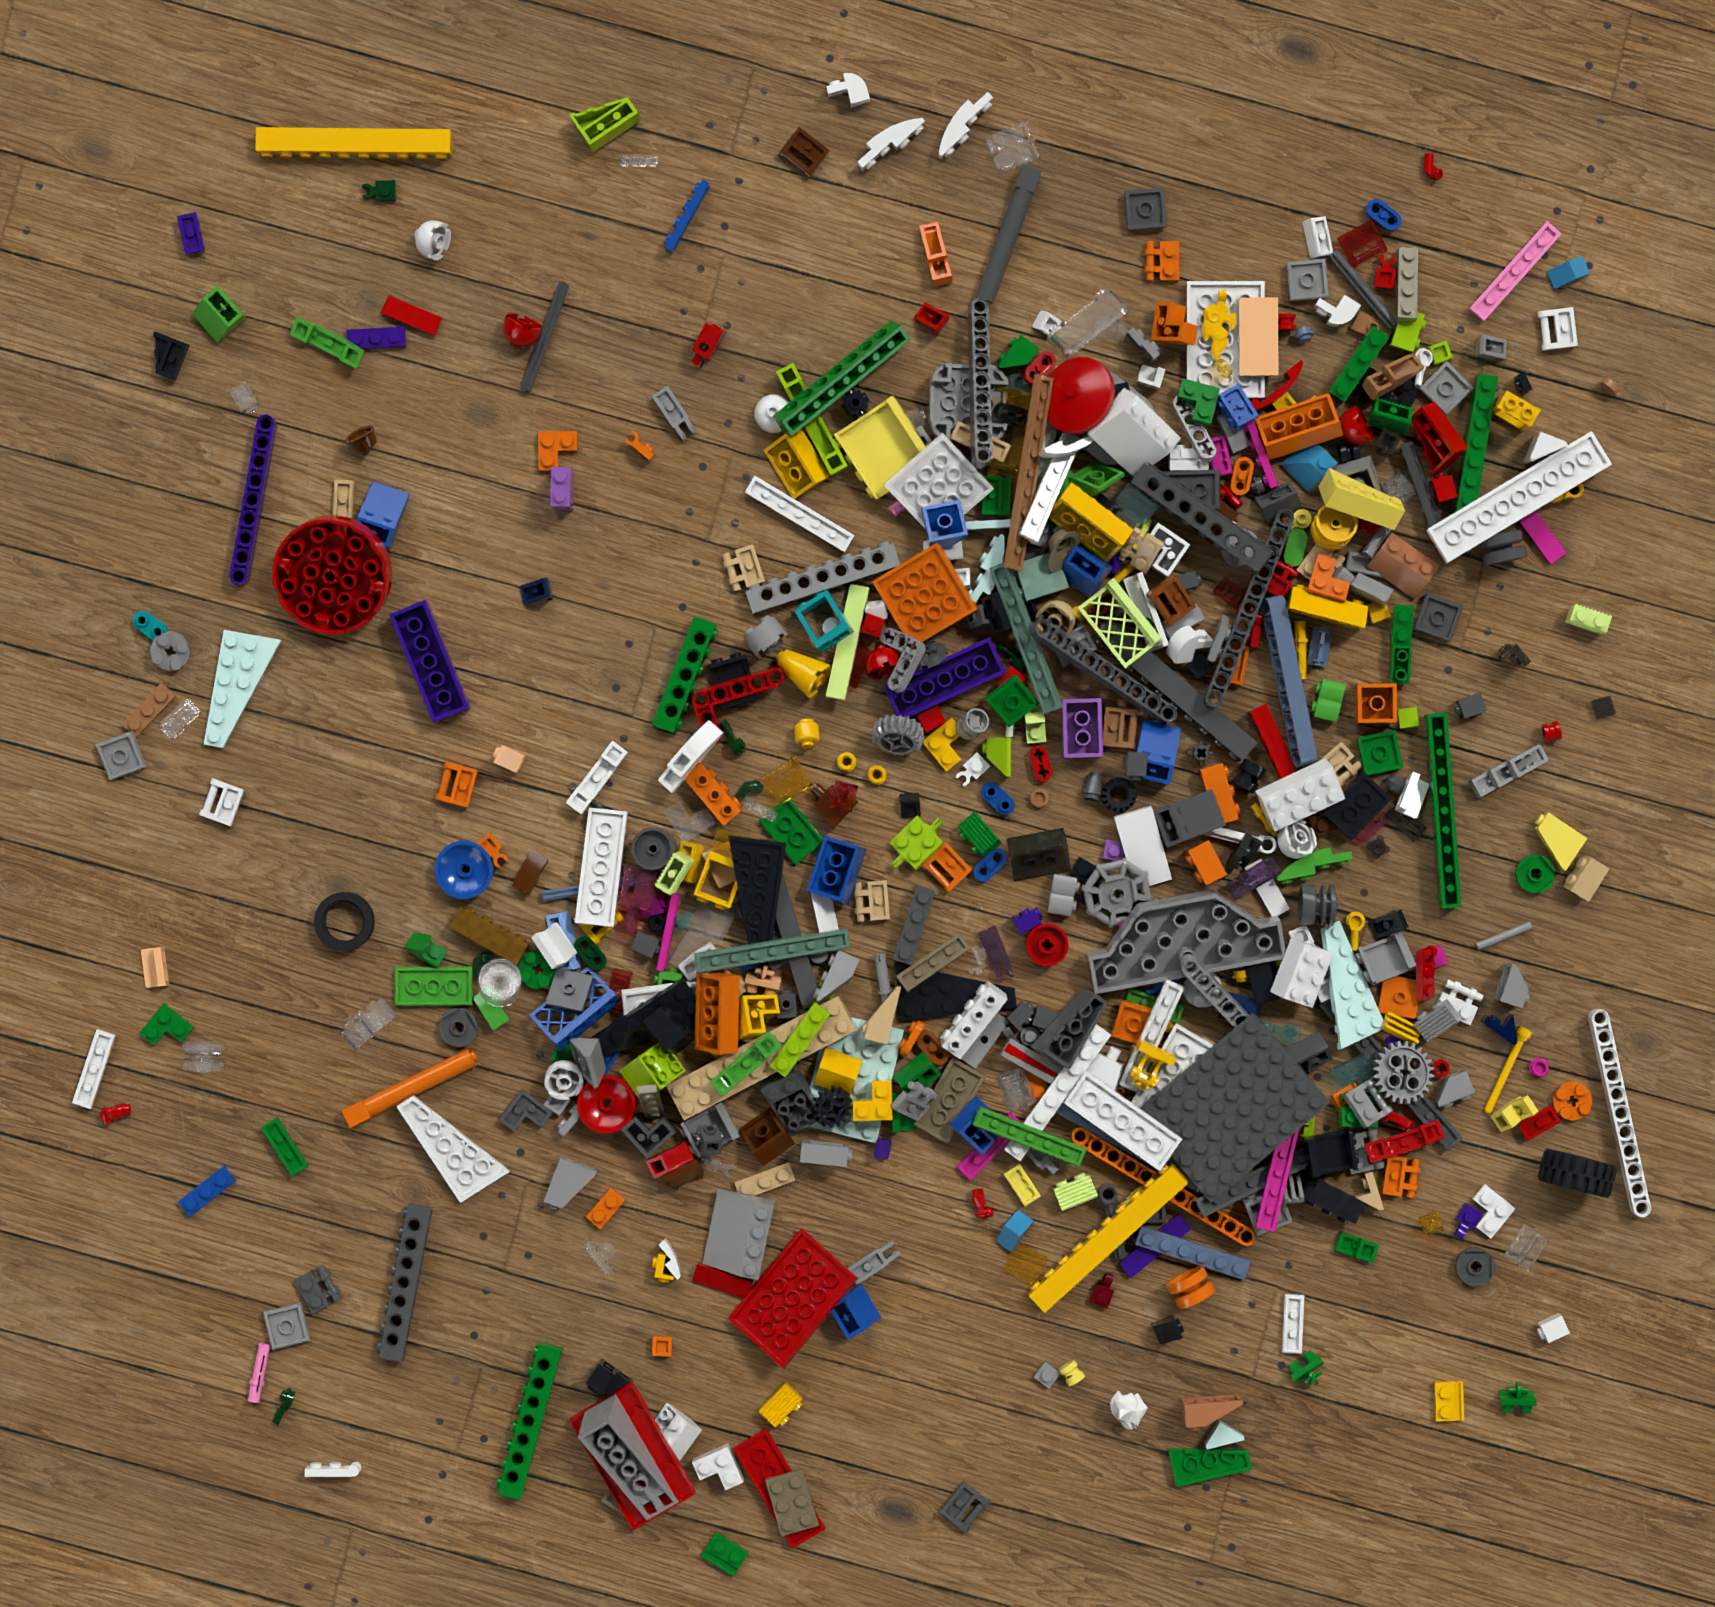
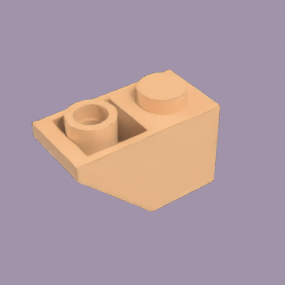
(508, 758)

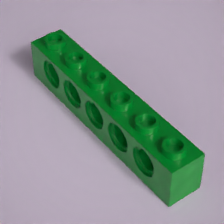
(698, 626)

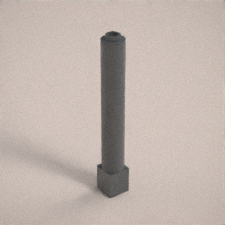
(1008, 233)

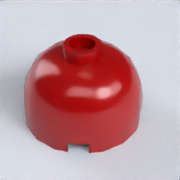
(521, 331)
(1355, 427)
(881, 662)

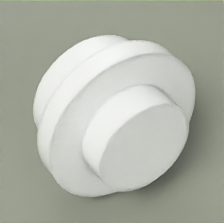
(830, 624)

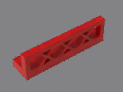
(1272, 741)

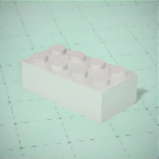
(1300, 794)

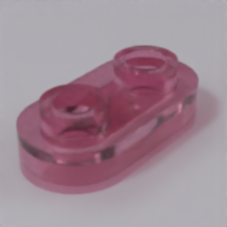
(1371, 828)

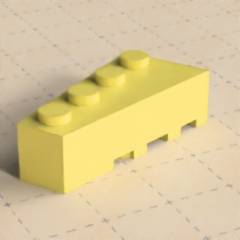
(1360, 500)

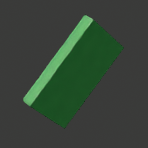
(793, 829)

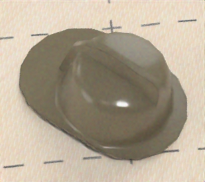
(1060, 547)

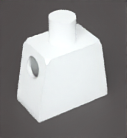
(1107, 1068)

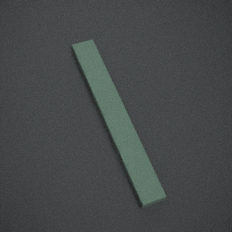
(1028, 646)
(771, 950)

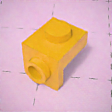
(659, 1264)

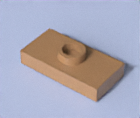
(1364, 322)

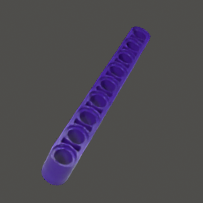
(250, 490)

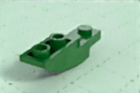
(1401, 644)

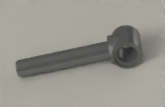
(1110, 1207)

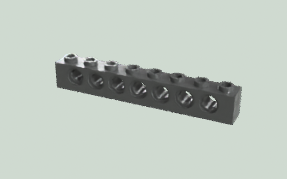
(1142, 483)
(423, 1215)

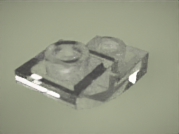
(179, 718)

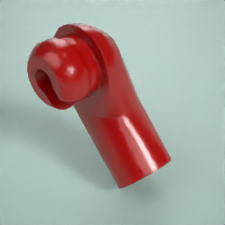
(1226, 493)

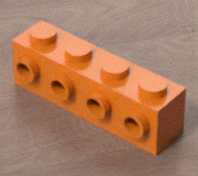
(713, 793)

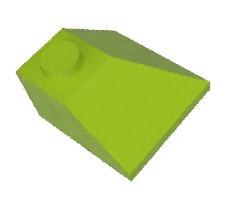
(999, 753)

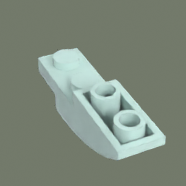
(993, 558)

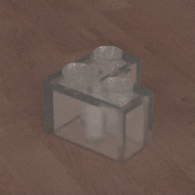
(368, 1023)

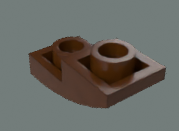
(530, 872)

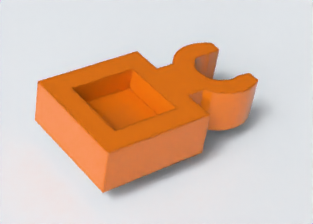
(492, 846)

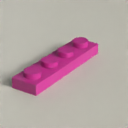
(1262, 459)

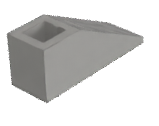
(840, 973)

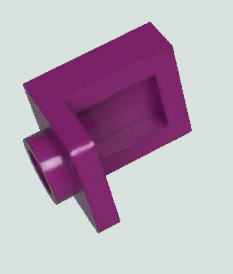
(659, 906)

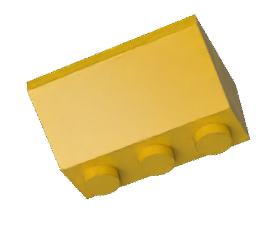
(796, 463)

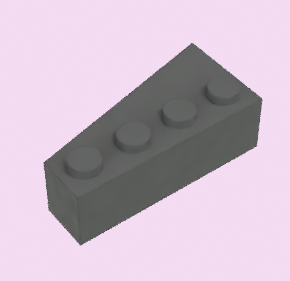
(1071, 1029)

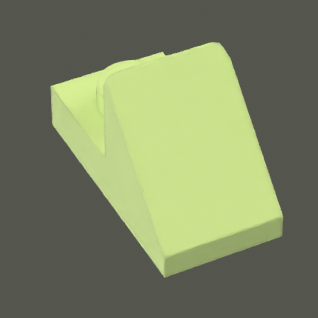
(1035, 725)

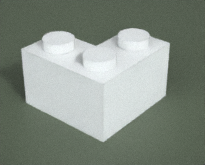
(1171, 552)
(722, 1462)

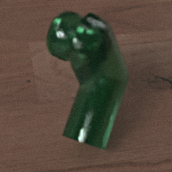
(479, 961)

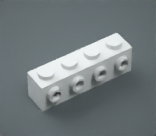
(973, 1019)

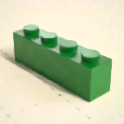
(1358, 363)

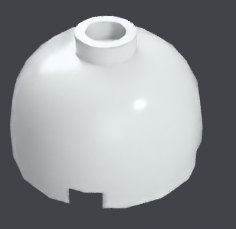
(432, 239)
(766, 409)
(1296, 840)
(563, 1079)

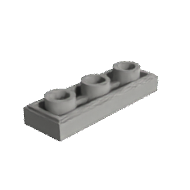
(979, 1049)

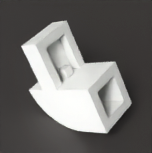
(853, 86)
(1341, 314)
(1185, 641)

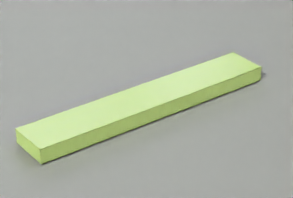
(847, 647)

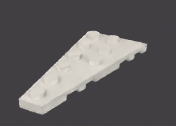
(457, 1158)

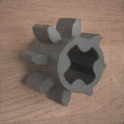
(1200, 747)

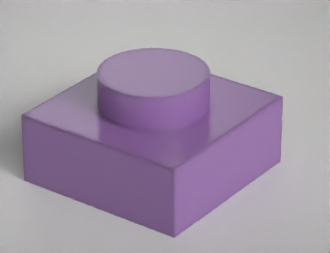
(1113, 850)

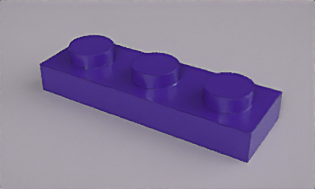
(378, 337)

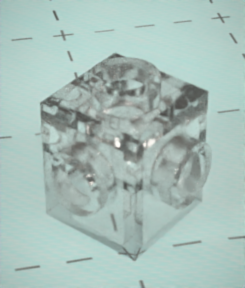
(1398, 487)

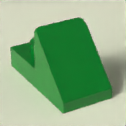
(425, 949)

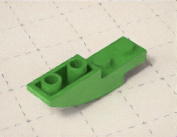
(1305, 866)

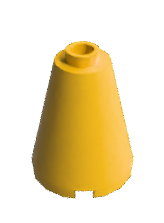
(804, 671)

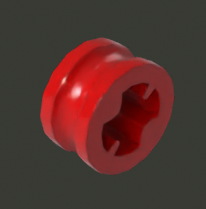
(1444, 1073)

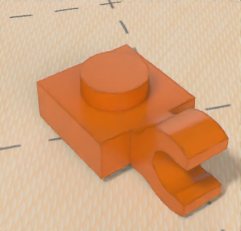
(645, 450)

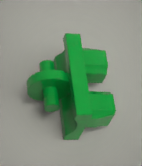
(1313, 1363)
(1517, 1396)

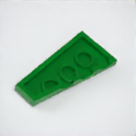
(1205, 1464)

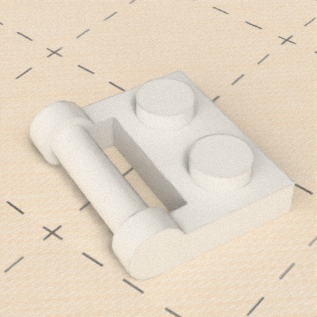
(1564, 328)
(227, 804)

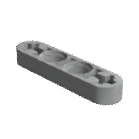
(1194, 428)

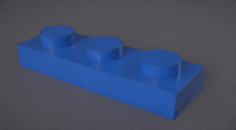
(207, 1191)

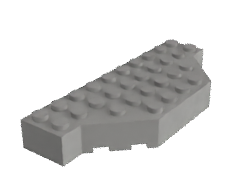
(1166, 929)

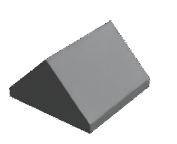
(589, 1059)

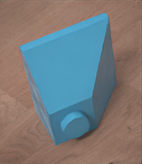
(1308, 465)

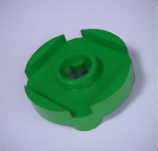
(1546, 873)
(528, 974)

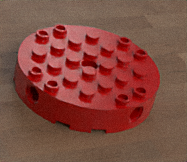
(353, 556)

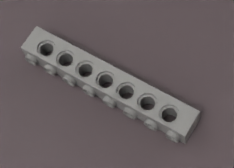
(755, 591)

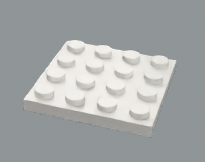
(938, 477)

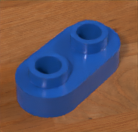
(1384, 213)
(998, 798)
(990, 865)

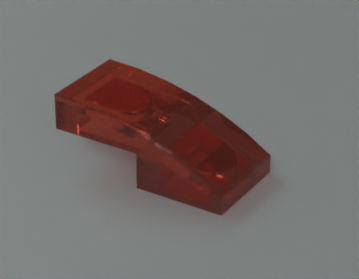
(859, 665)

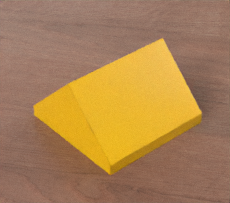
(837, 1070)

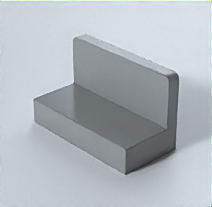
(1371, 590)

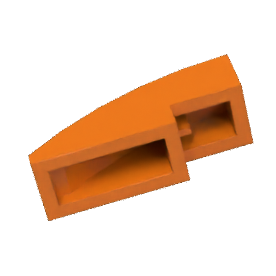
(935, 254)

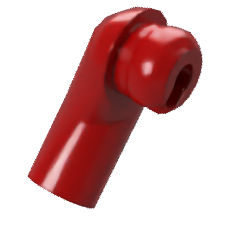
(1430, 169)

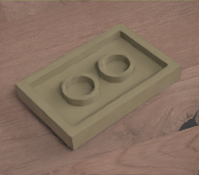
(791, 1502)

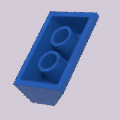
(836, 870)

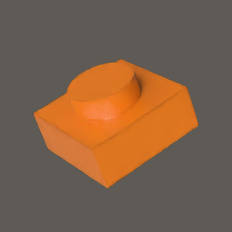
(662, 1346)

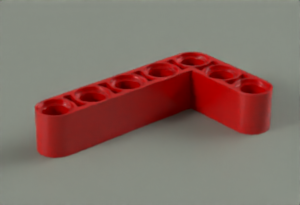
(730, 694)

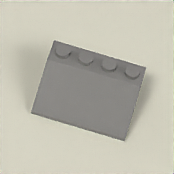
(738, 1233)

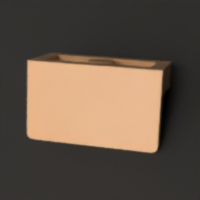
(155, 967)

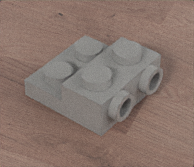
(1252, 1206)

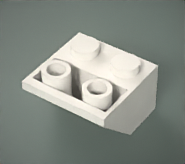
(677, 1429)

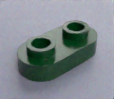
(590, 953)

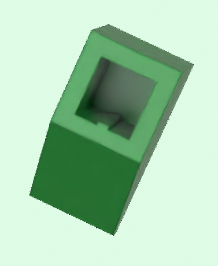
(1019, 355)

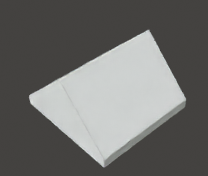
(1542, 445)

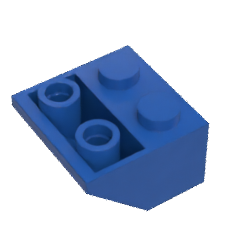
(1085, 570)
(977, 1137)
(855, 1312)

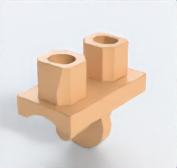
(762, 978)

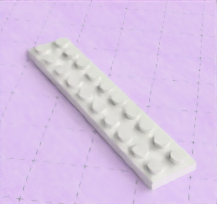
(1518, 497)

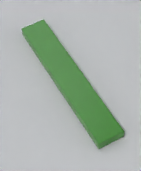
(1029, 1136)

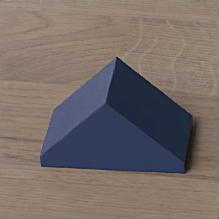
(536, 591)

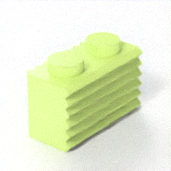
(1588, 619)
(674, 872)
(1075, 1191)

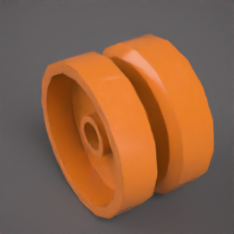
(1190, 1287)

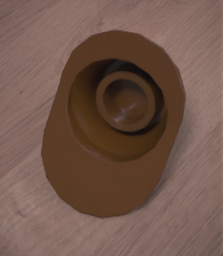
(362, 439)

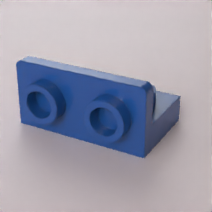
(1236, 407)

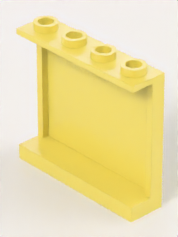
(880, 445)

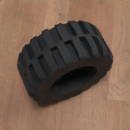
(1577, 1173)

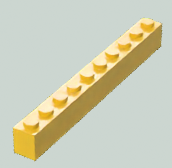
(354, 142)
(1108, 1237)

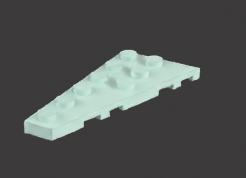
(238, 673)
(1349, 993)

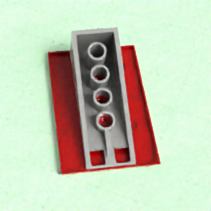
(632, 1455)

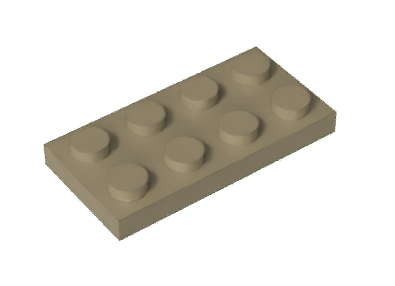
(954, 1091)

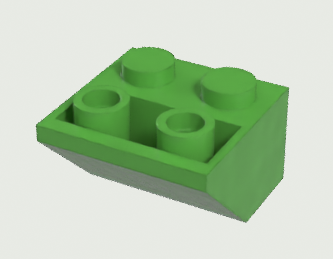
(218, 314)

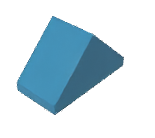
(1568, 272)
(1014, 1230)

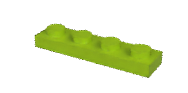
(800, 1039)

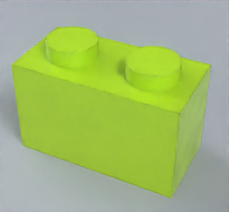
(1406, 334)

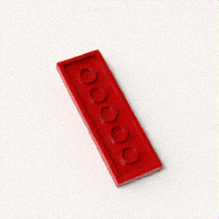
(764, 1460)

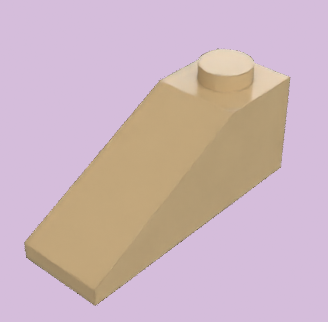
(881, 1021)

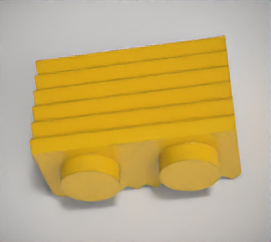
(781, 1404)

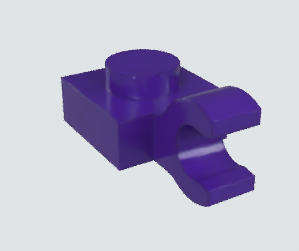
(1467, 1217)

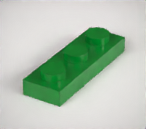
(284, 1146)

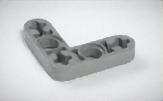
(908, 655)

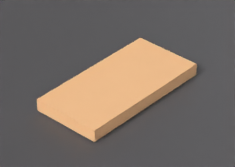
(1258, 336)

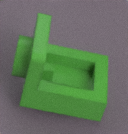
(671, 974)

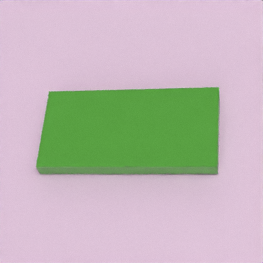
(433, 986)

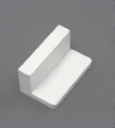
(1412, 796)
(554, 946)

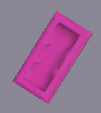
(1222, 459)

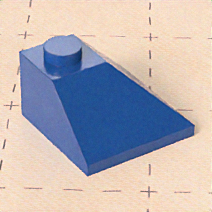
(944, 524)

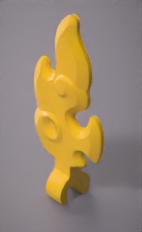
(1214, 317)

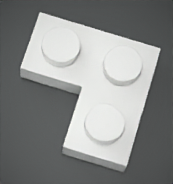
(1497, 1210)

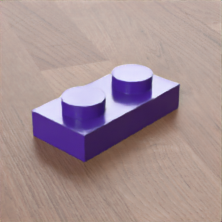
(191, 233)

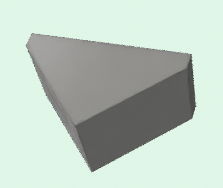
(1490, 347)

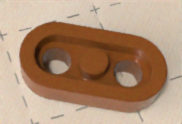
(932, 1047)

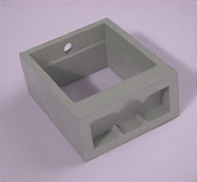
(825, 1153)

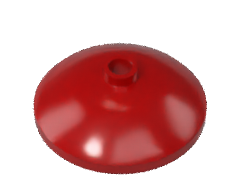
(603, 1118)

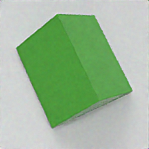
(1096, 478)

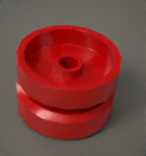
(1058, 944)

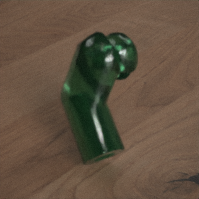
(749, 786)

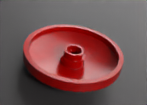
(1080, 395)

